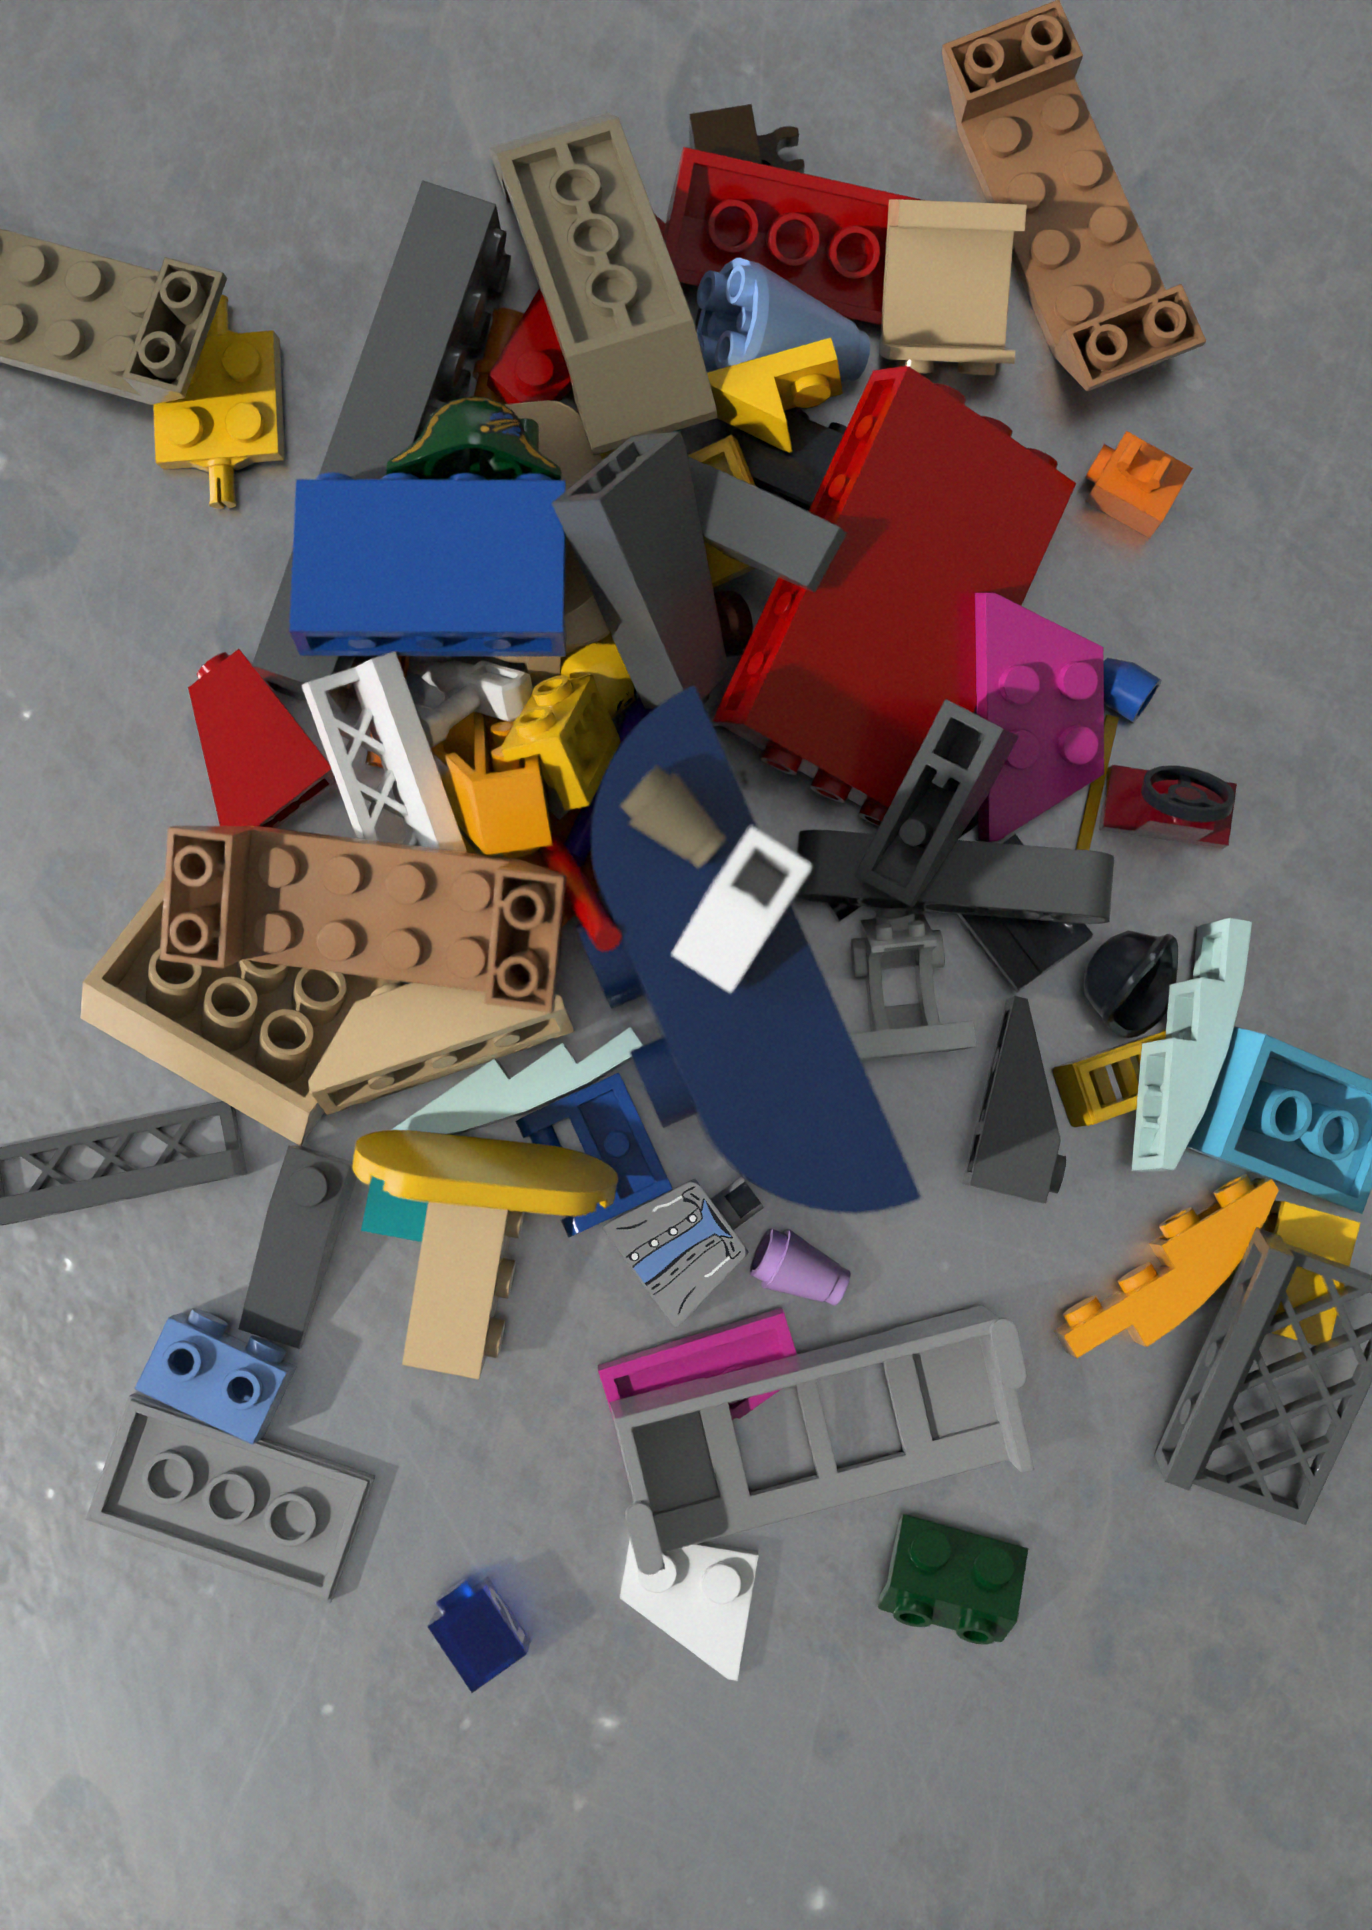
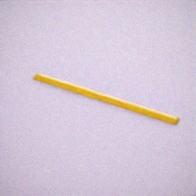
(1096, 787)

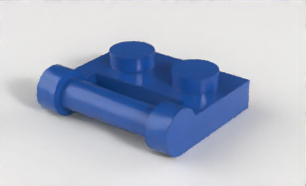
(610, 1132)

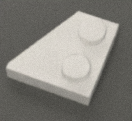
(698, 1599)

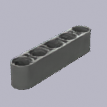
(971, 880)

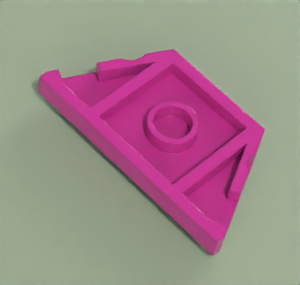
(1048, 693)

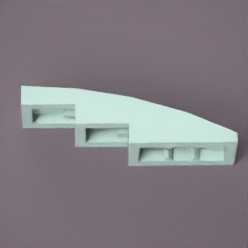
(1184, 1067)
(493, 1096)

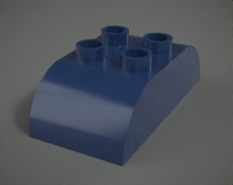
(756, 1065)

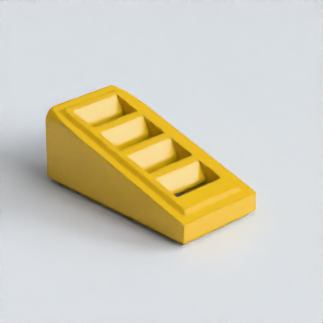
(1087, 1087)

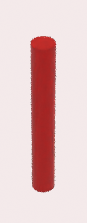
(581, 895)

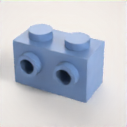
(217, 1375)

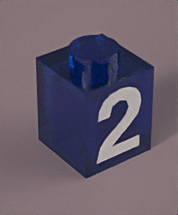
(478, 1632)

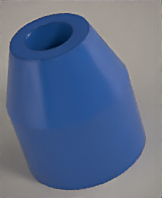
(1128, 687)

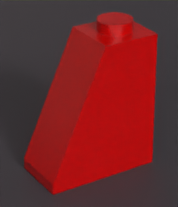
(253, 747)

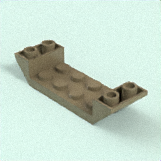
(606, 281)
(104, 318)

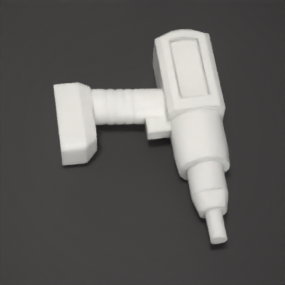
(470, 688)

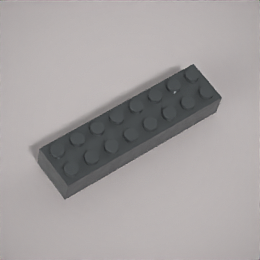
(406, 371)

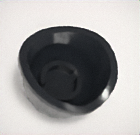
(1132, 981)

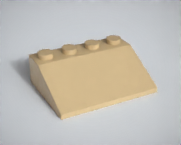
(231, 1030)

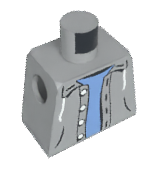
(684, 1243)

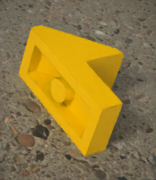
(760, 389)

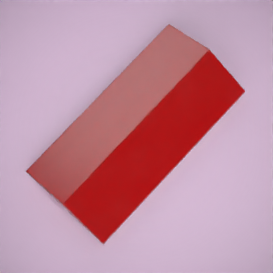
(796, 224)

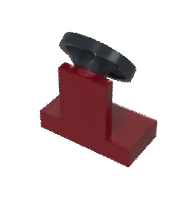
(1168, 804)

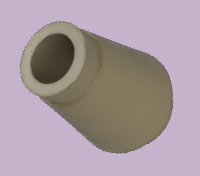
(672, 816)

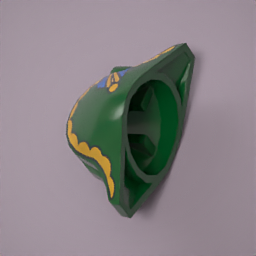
(477, 439)

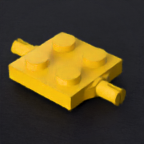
(228, 411)

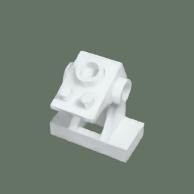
(897, 941)

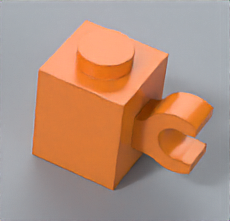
(1136, 483)

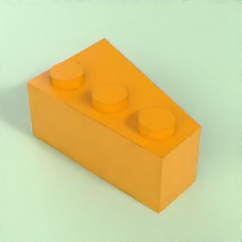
(492, 799)

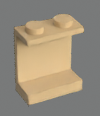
(948, 284)

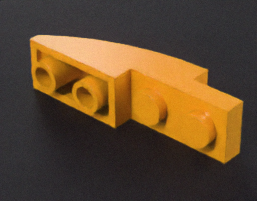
(1195, 1260)

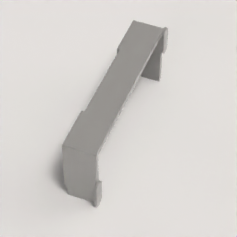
(950, 1398)

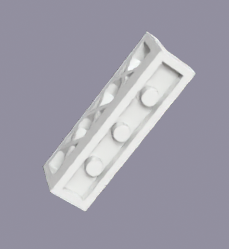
(401, 748)

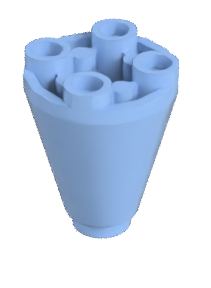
(758, 313)

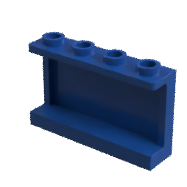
(428, 566)

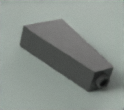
(648, 565)

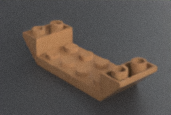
(1080, 241)
(364, 910)

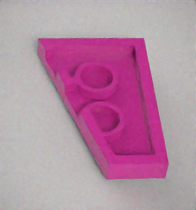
(702, 1356)

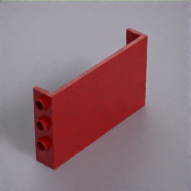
(864, 663)

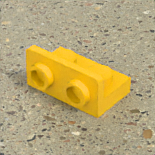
(570, 732)

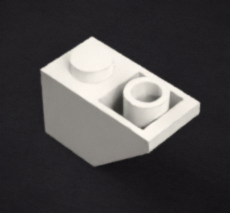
(741, 909)

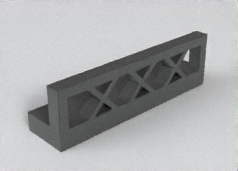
(126, 1185)

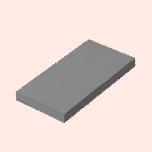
(230, 1501)

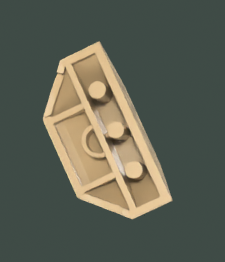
(419, 1035)

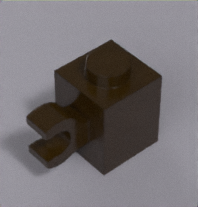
(734, 135)

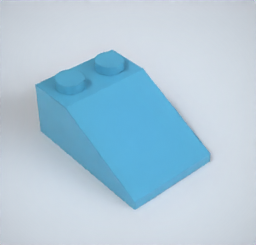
(1291, 1120)

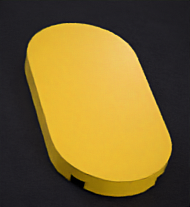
(485, 1172)

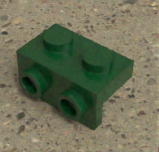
(954, 1580)

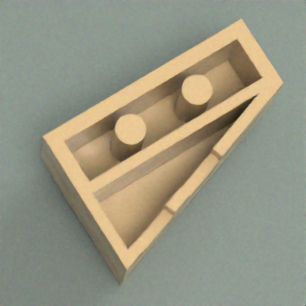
(458, 1288)

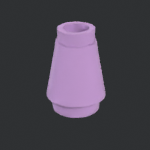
(798, 1268)

